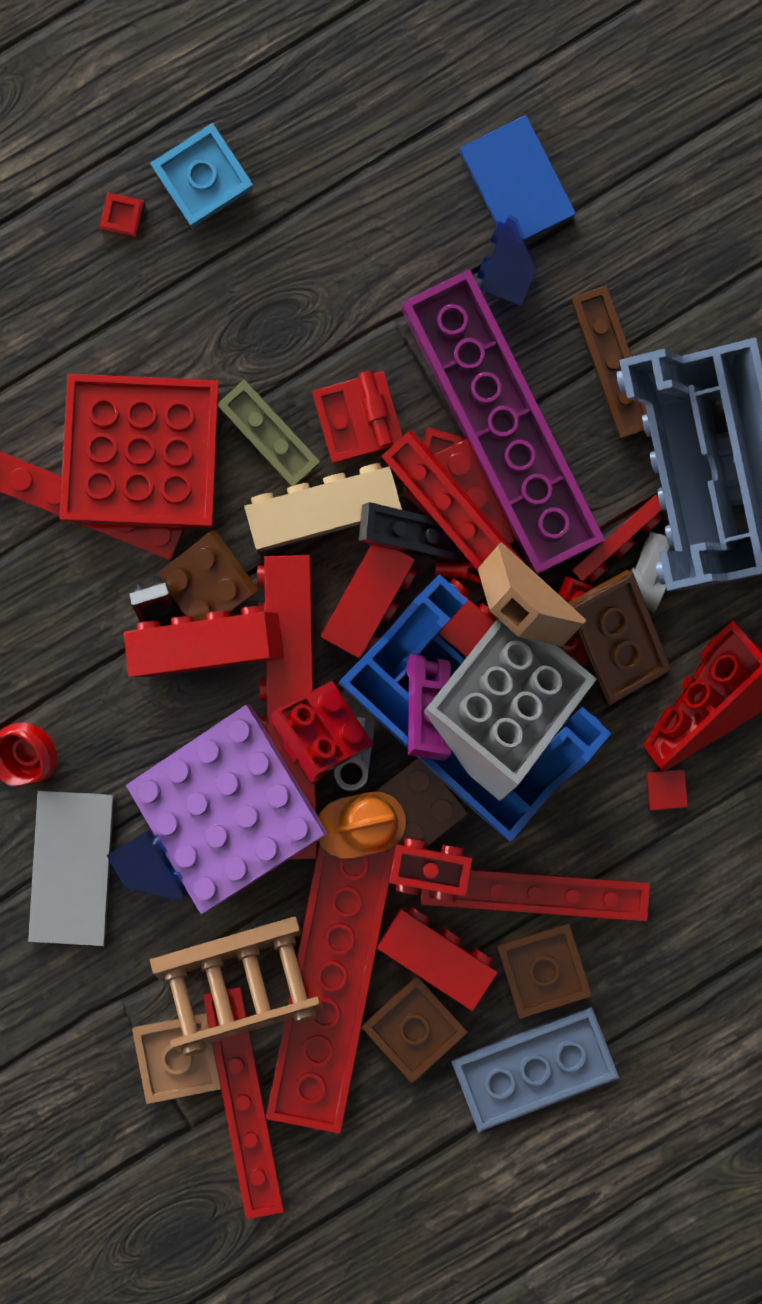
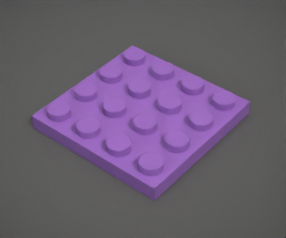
(226, 809)

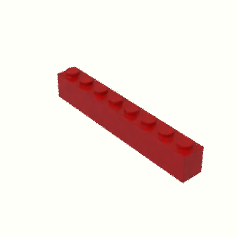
(290, 595)

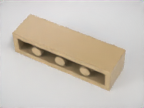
(319, 509)

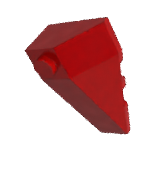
(714, 701)

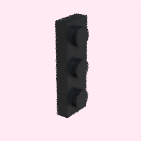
(406, 533)

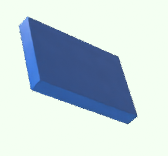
(517, 178)

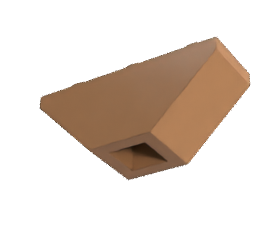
(525, 600)

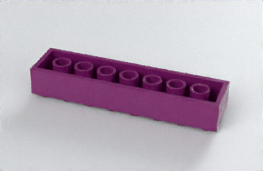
(501, 422)

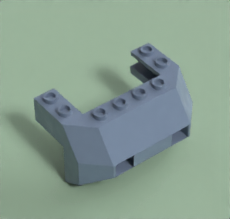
(699, 469)

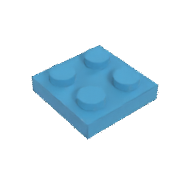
(202, 175)

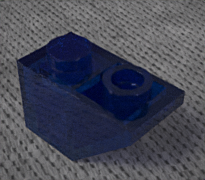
(511, 266)
(145, 868)

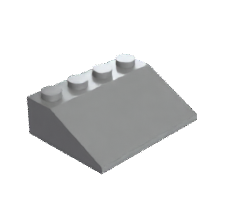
(506, 706)

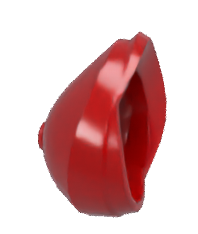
(26, 754)

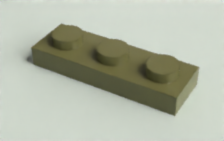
(268, 433)

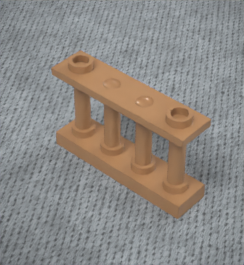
(210, 958)

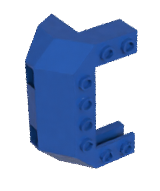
(382, 689)

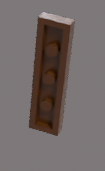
(606, 347)

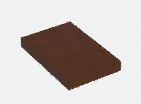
(619, 638)

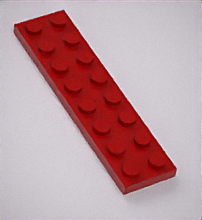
(337, 967)

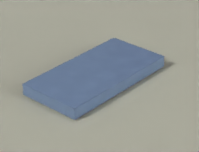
(535, 1068)

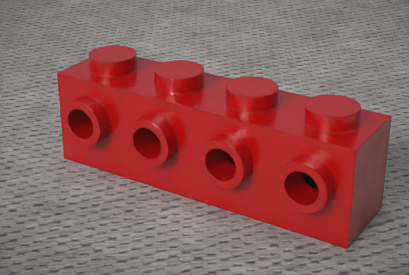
(203, 643)

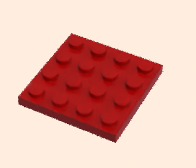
(139, 451)

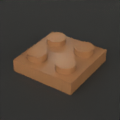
(170, 1073)

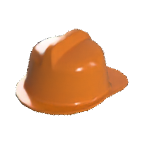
(362, 824)

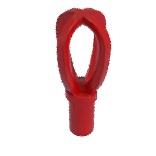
(457, 570)

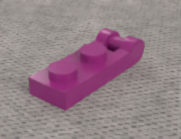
(422, 735)

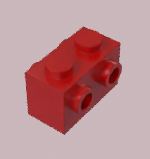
(431, 870)

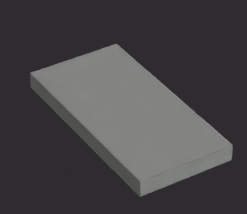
(71, 868)

